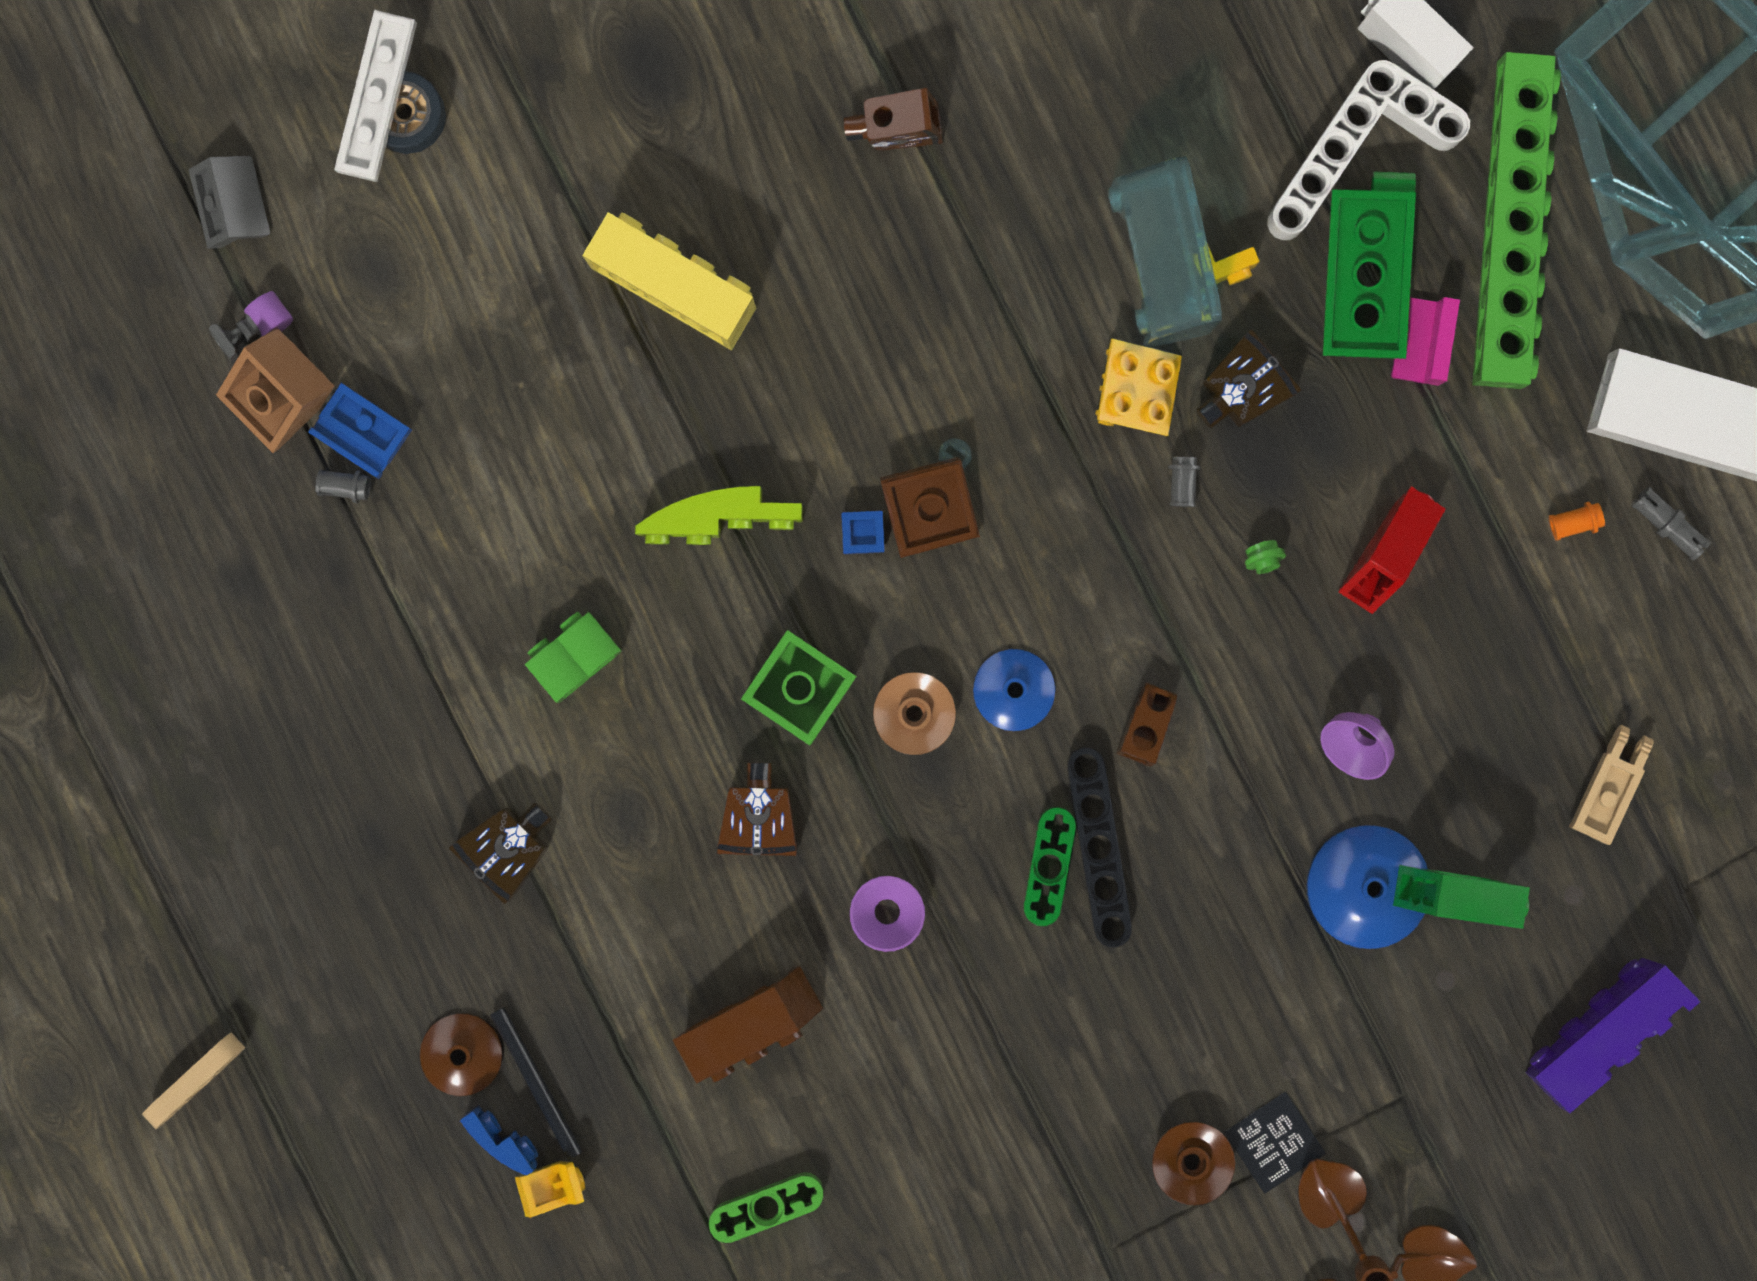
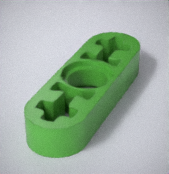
(734, 1209)

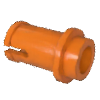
(1577, 521)

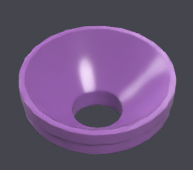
(1353, 751)
(893, 935)

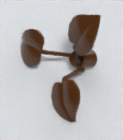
(1335, 1190)

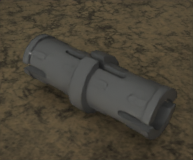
(1671, 523)

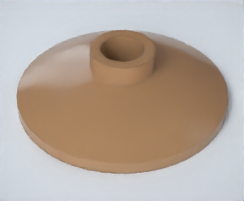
(936, 719)

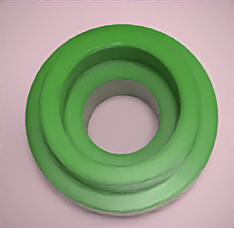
(1264, 557)

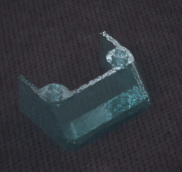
(1168, 252)

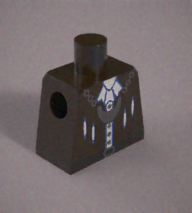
(1246, 384)
(504, 849)

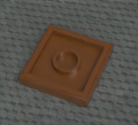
(929, 507)

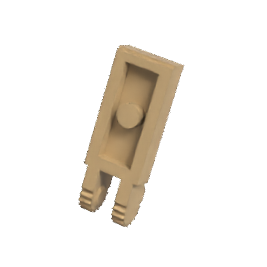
(1611, 788)

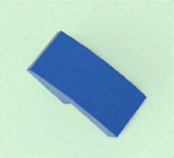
(511, 1151)

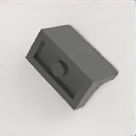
(228, 200)

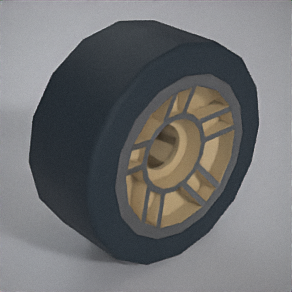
(426, 119)

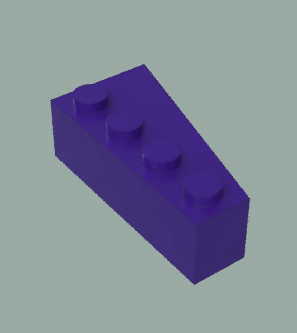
(1609, 1032)

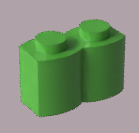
(572, 656)

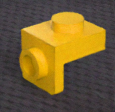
(1235, 267)
(550, 1188)

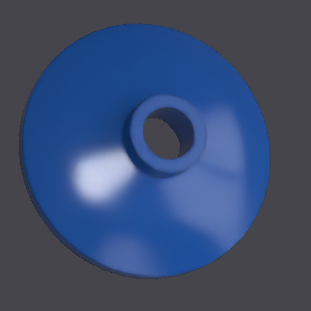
(992, 695)

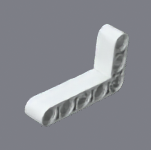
(1350, 137)

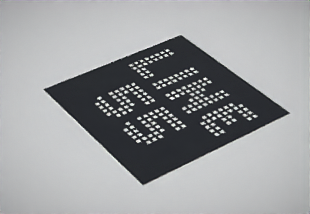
(1274, 1142)

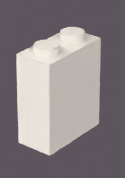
(1414, 38)

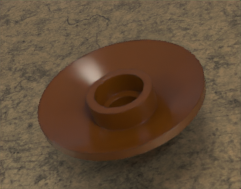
(478, 1042)
(1202, 1182)

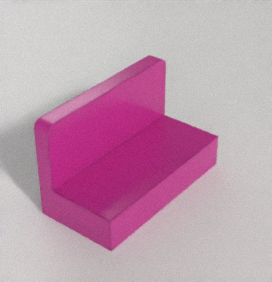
(1428, 341)

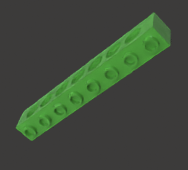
(1540, 78)

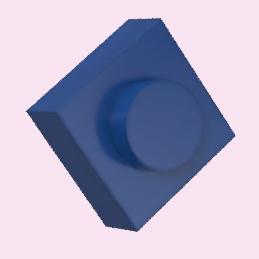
(863, 532)

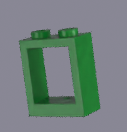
(1461, 897)

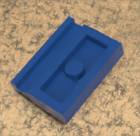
(360, 431)

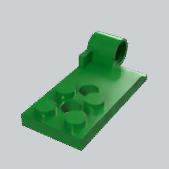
(1378, 230)

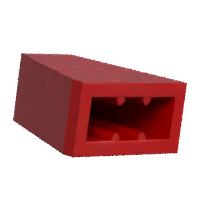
(1393, 550)

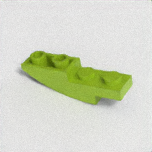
(701, 516)

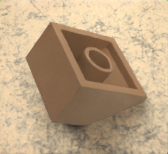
(274, 389)

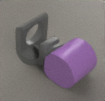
(261, 318)

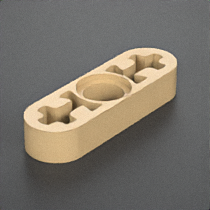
(193, 1080)

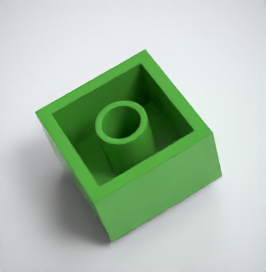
(798, 687)

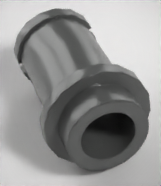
(1183, 481)
(343, 485)

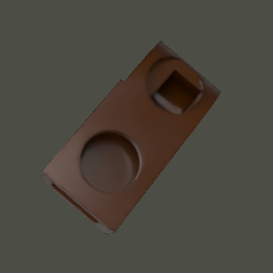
(1147, 725)

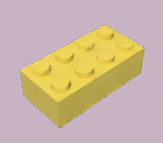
(669, 280)

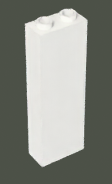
(1677, 413)

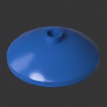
(1340, 882)

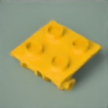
(1138, 387)

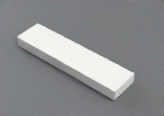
(375, 95)

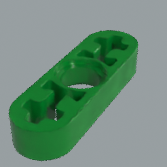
(1033, 895)

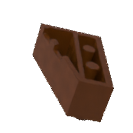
(748, 1027)

